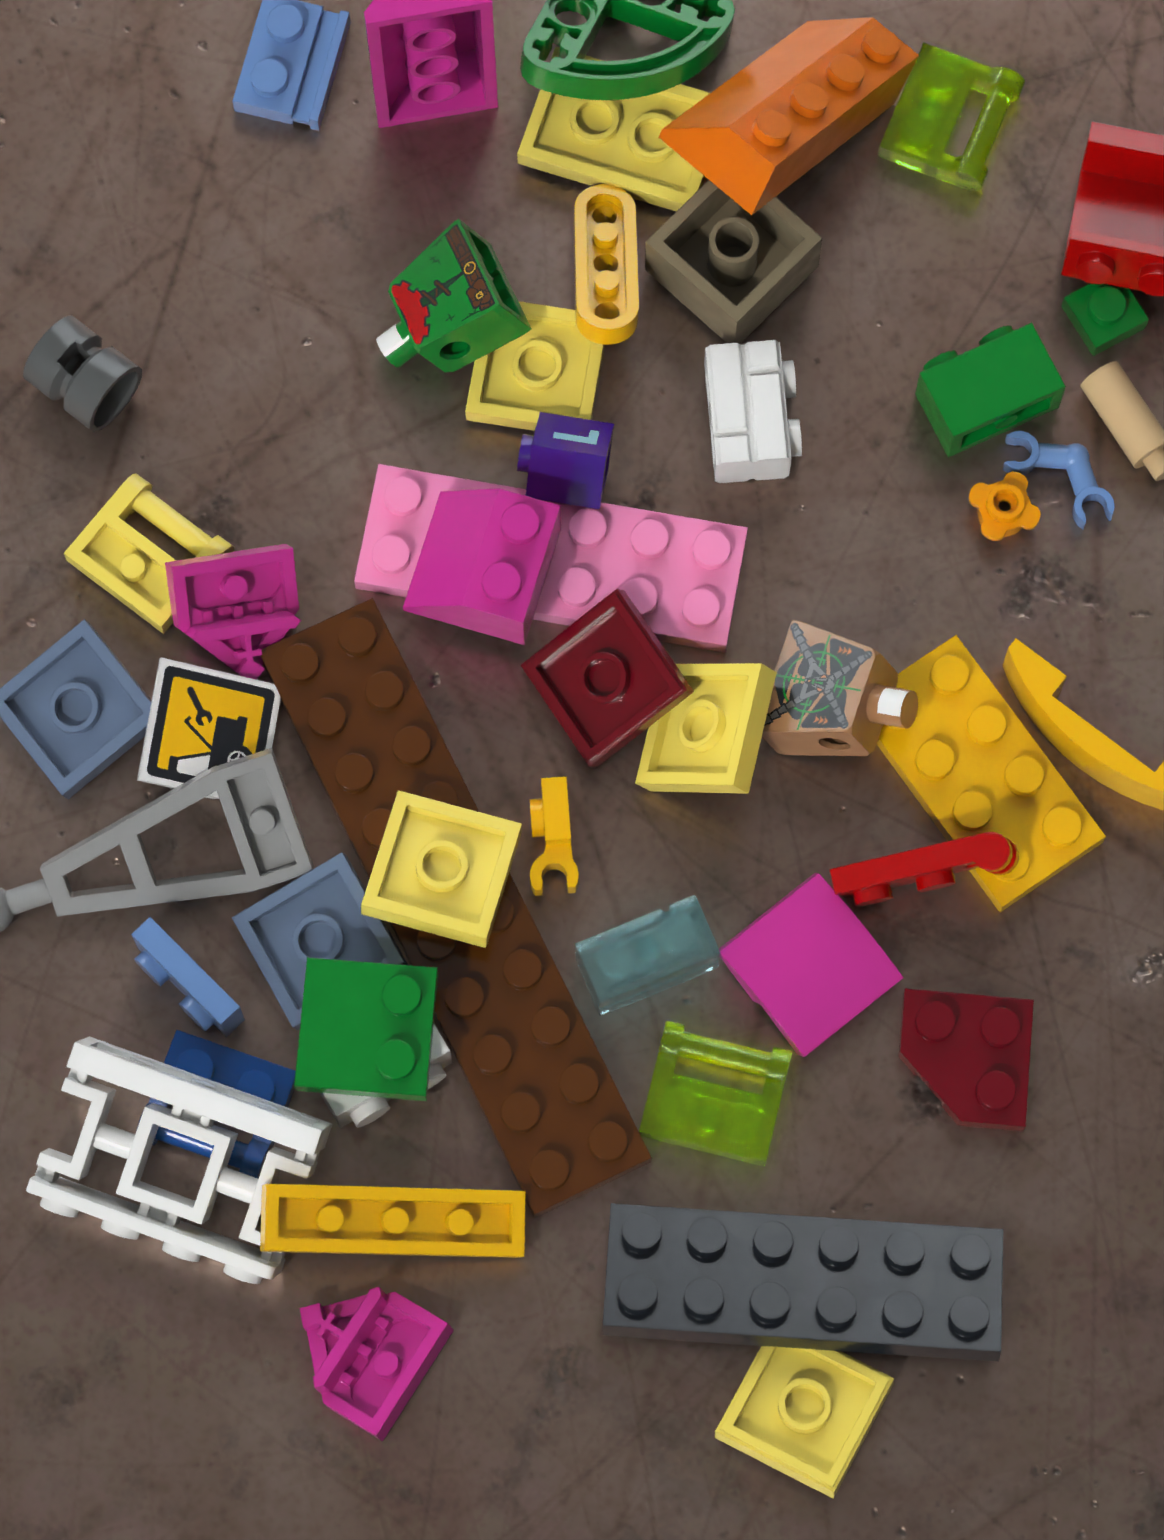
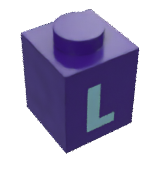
(567, 460)

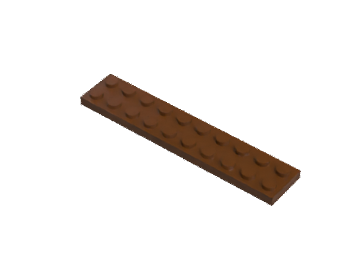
(497, 1003)

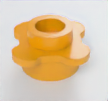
(998, 523)

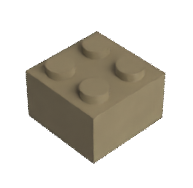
(731, 263)

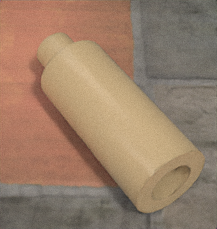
(1127, 417)

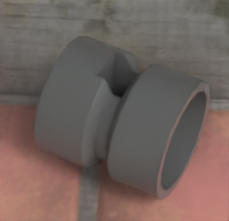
(90, 379)

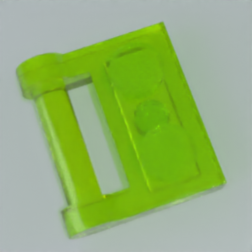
(931, 111)
(711, 1114)

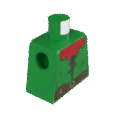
(452, 303)

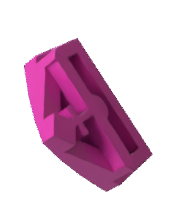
(235, 603)
(372, 1355)

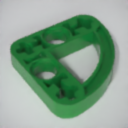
(631, 78)

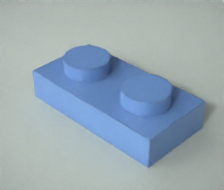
(204, 999)

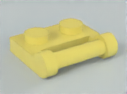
(129, 562)

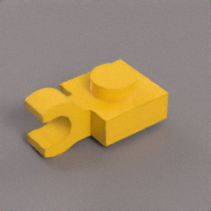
(552, 820)

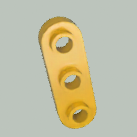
(609, 248)

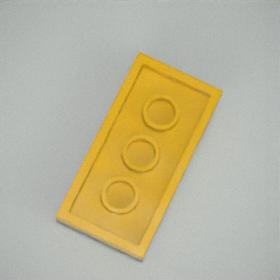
(985, 773)

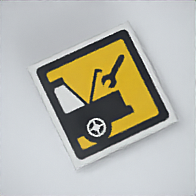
(204, 721)

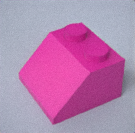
(485, 561)

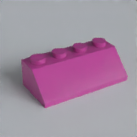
(431, 58)

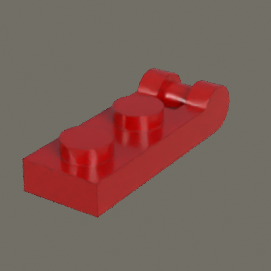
(927, 866)

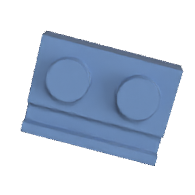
(291, 62)

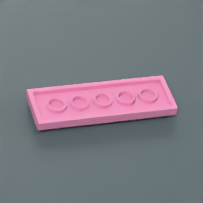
(671, 566)

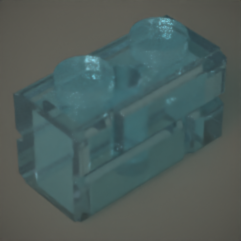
(647, 955)

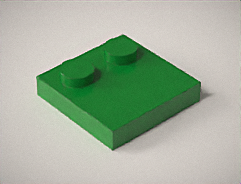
(366, 1029)

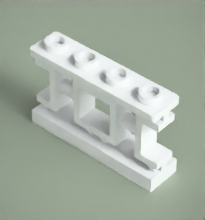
(195, 1108)

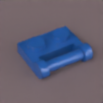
(236, 1071)

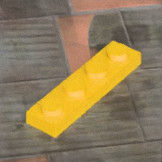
(392, 1221)

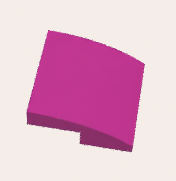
(809, 964)

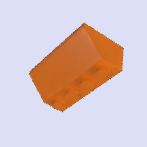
(792, 107)

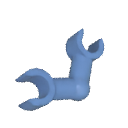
(1073, 459)

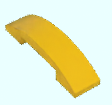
(1037, 688)

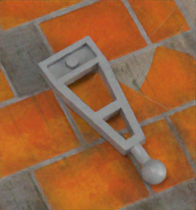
(259, 821)

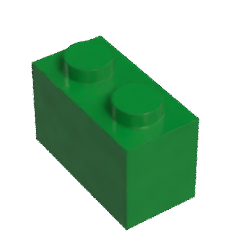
(989, 388)

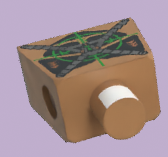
(833, 696)

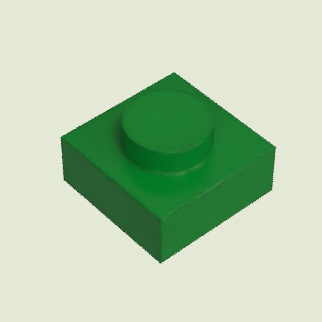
(1104, 315)

